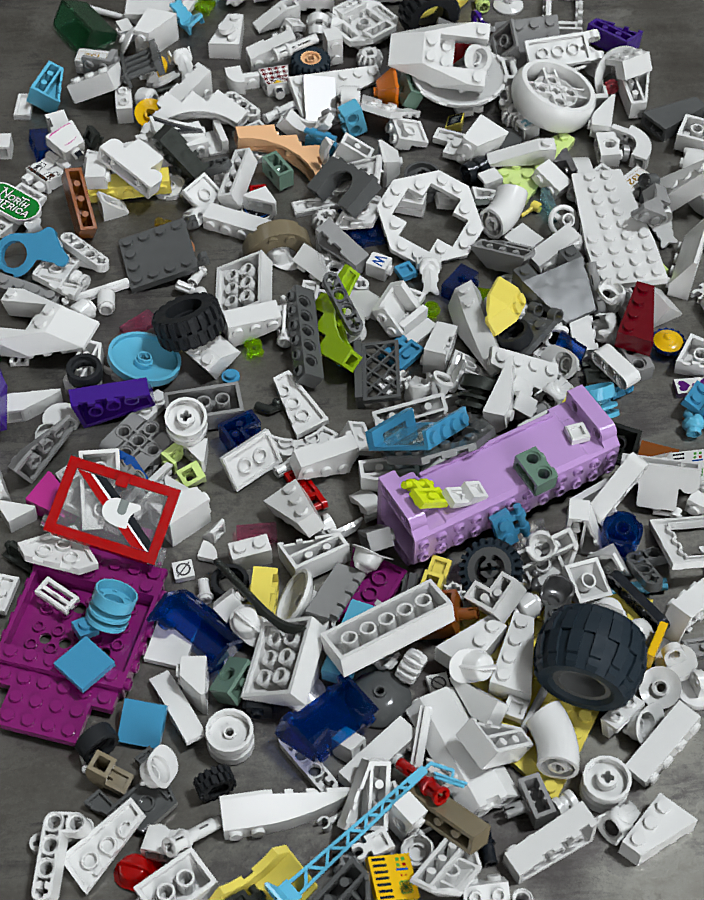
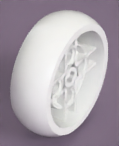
(553, 96)

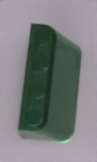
(83, 26)

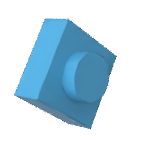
(405, 271)
(83, 628)

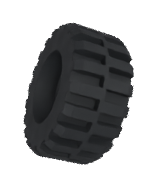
(412, 10)
(188, 322)

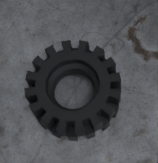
(214, 782)

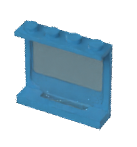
(404, 433)

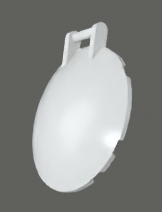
(494, 84)

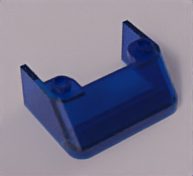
(198, 624)

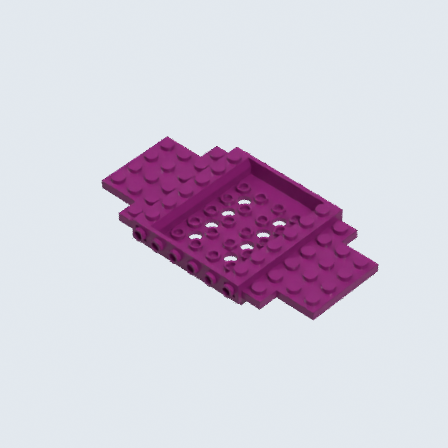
(39, 696)

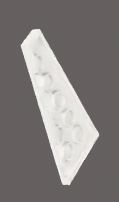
(360, 76)

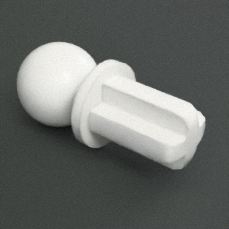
(188, 288)

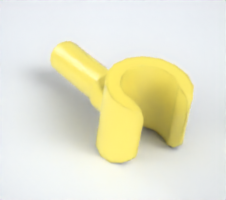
(535, 206)

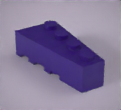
(110, 400)

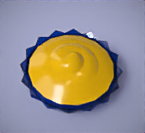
(668, 342)

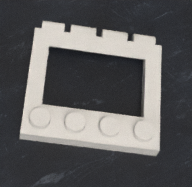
(670, 547)

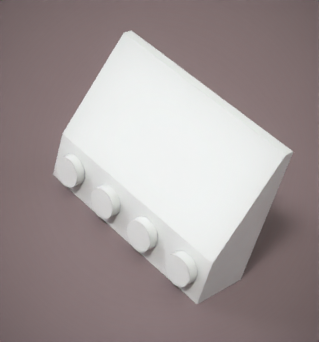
(686, 263)
(244, 281)
(284, 664)

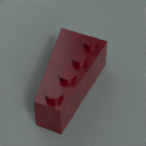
(637, 324)

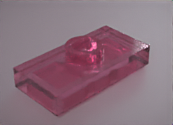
(139, 323)
(251, 530)

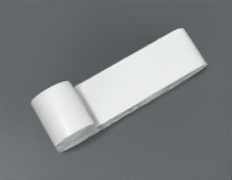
(618, 486)
(52, 882)

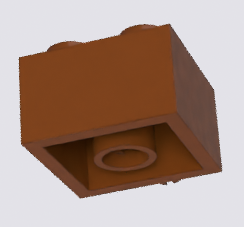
(460, 614)

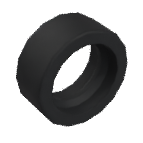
(519, 342)
(81, 360)
(217, 575)
(100, 737)

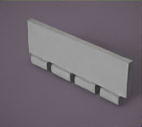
(335, 593)

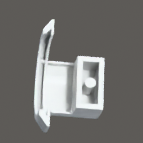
(627, 61)
(348, 149)

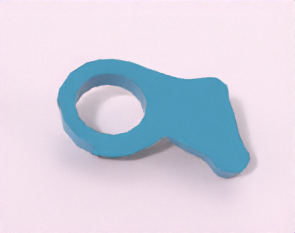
(39, 246)

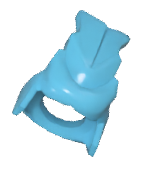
(185, 18)

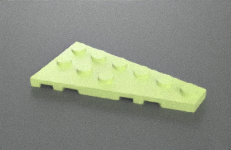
(522, 174)

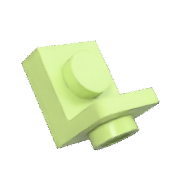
(172, 455)

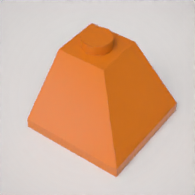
(387, 87)

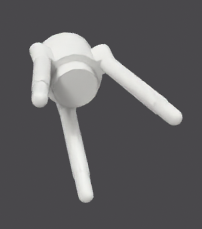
(283, 336)

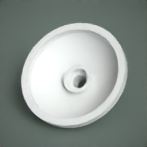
(296, 596)

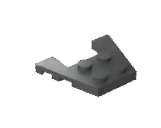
(153, 802)

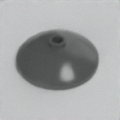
(392, 702)

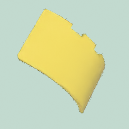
(272, 868)

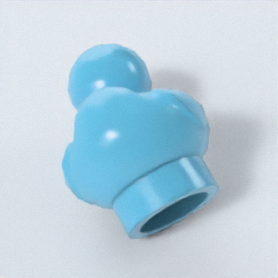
(692, 424)

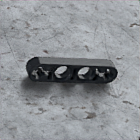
(636, 599)

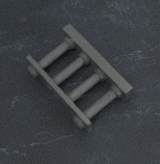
(141, 63)

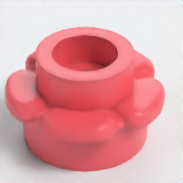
(611, 89)

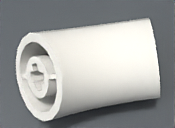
(503, 210)
(555, 741)

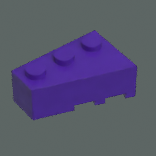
(614, 36)

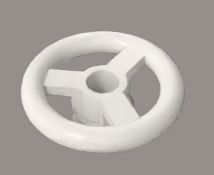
(571, 218)

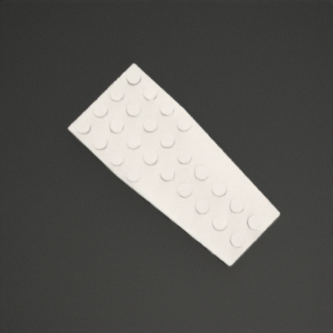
(610, 235)

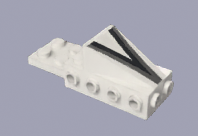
(192, 132)

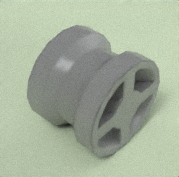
(333, 111)

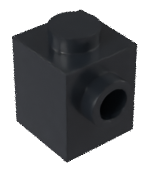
(258, 710)

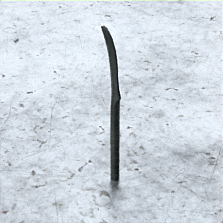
(261, 609)

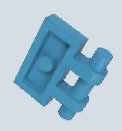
(316, 137)
(408, 352)
(503, 524)

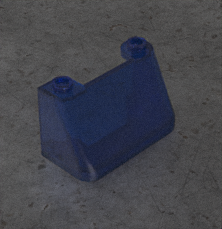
(327, 720)

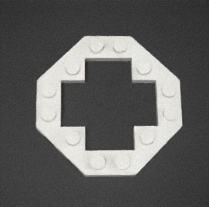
(418, 186)

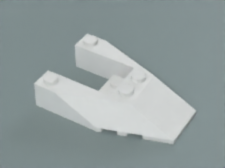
(430, 54)
(50, 330)

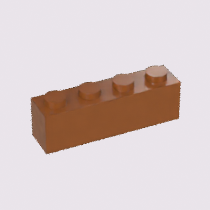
(79, 203)

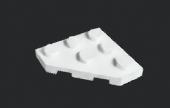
(58, 554)

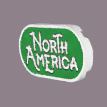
(18, 205)

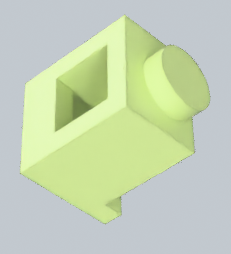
(194, 470)

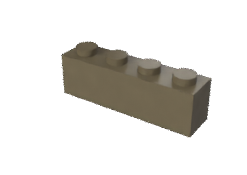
(455, 822)

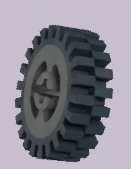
(489, 550)

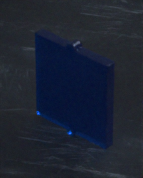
(572, 345)

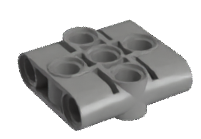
(140, 439)

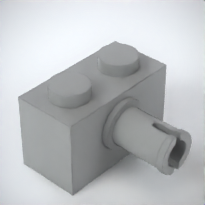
(534, 801)

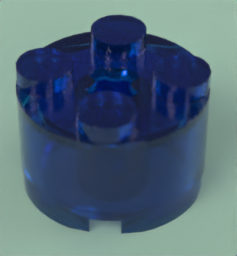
(623, 531)

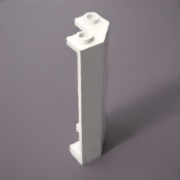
(485, 787)

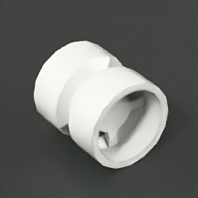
(317, 22)

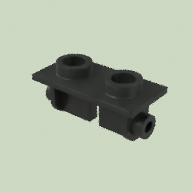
(13, 555)

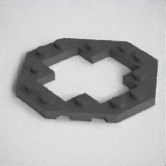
(476, 435)

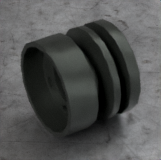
(477, 393)

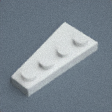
(300, 408)

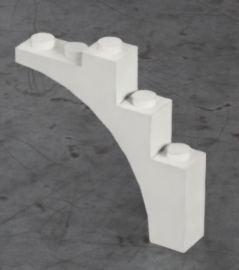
(194, 106)

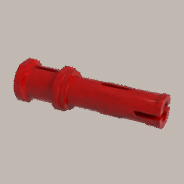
(427, 785)

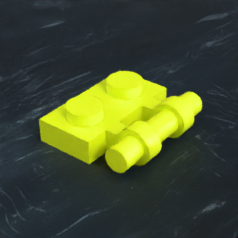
(424, 493)

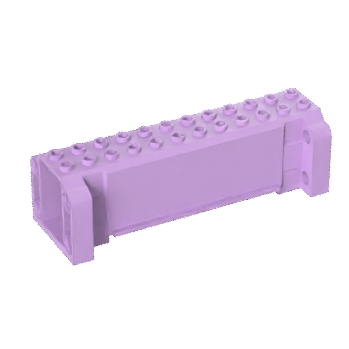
(434, 530)

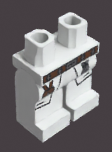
(46, 173)

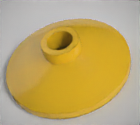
(143, 109)

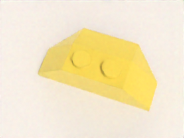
(503, 305)

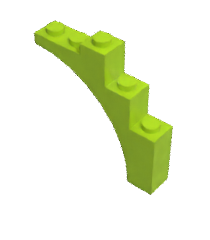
(335, 343)

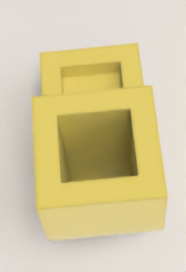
(437, 570)

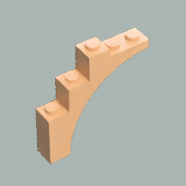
(266, 139)

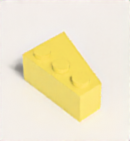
(265, 586)

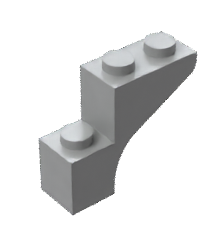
(655, 202)

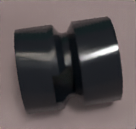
(470, 169)

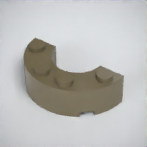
(275, 235)

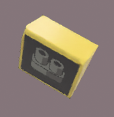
(455, 122)

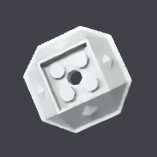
(363, 22)

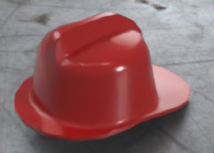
(133, 870)

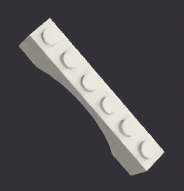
(313, 262)

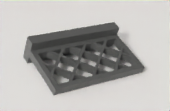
(361, 375)

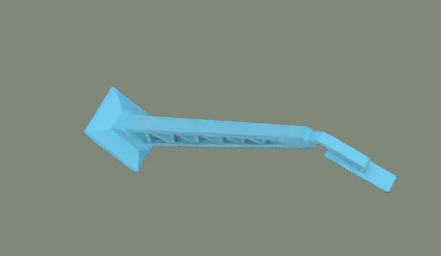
(287, 891)

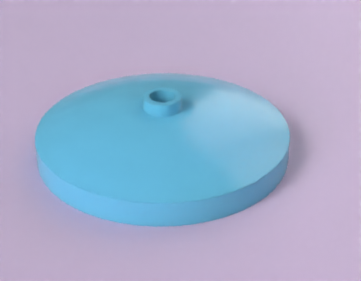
(141, 356)

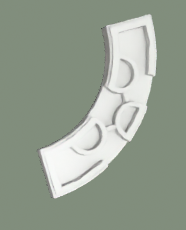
(286, 446)

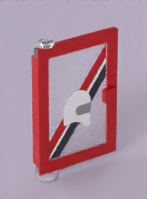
(112, 511)

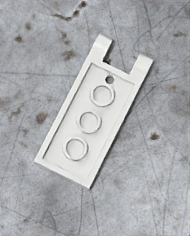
(565, 48)

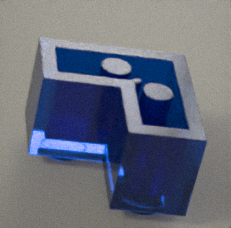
(239, 429)

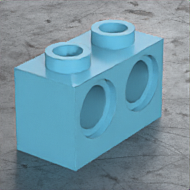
(352, 118)

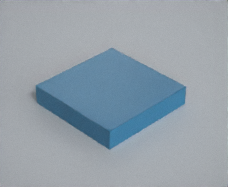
(84, 664)
(142, 723)

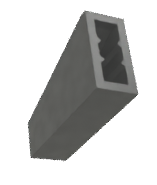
(667, 119)

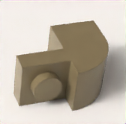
(104, 773)

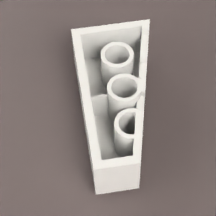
(515, 661)

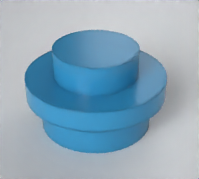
(230, 375)

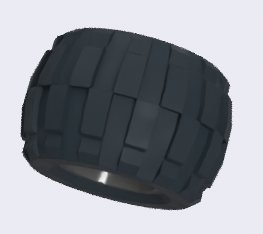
(590, 657)

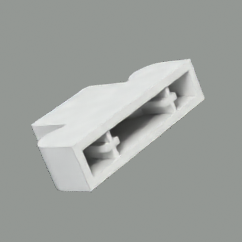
(135, 164)
(663, 479)

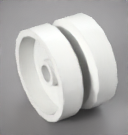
(186, 421)
(230, 736)
(605, 783)

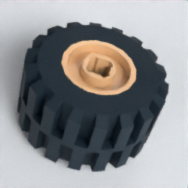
(310, 61)

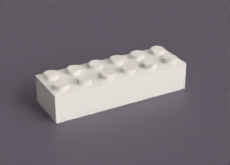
(387, 627)

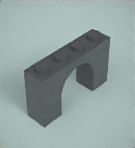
(336, 172)

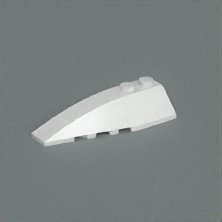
(266, 813)

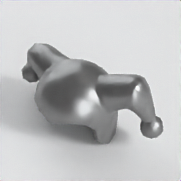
(555, 590)

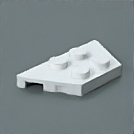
(365, 219)

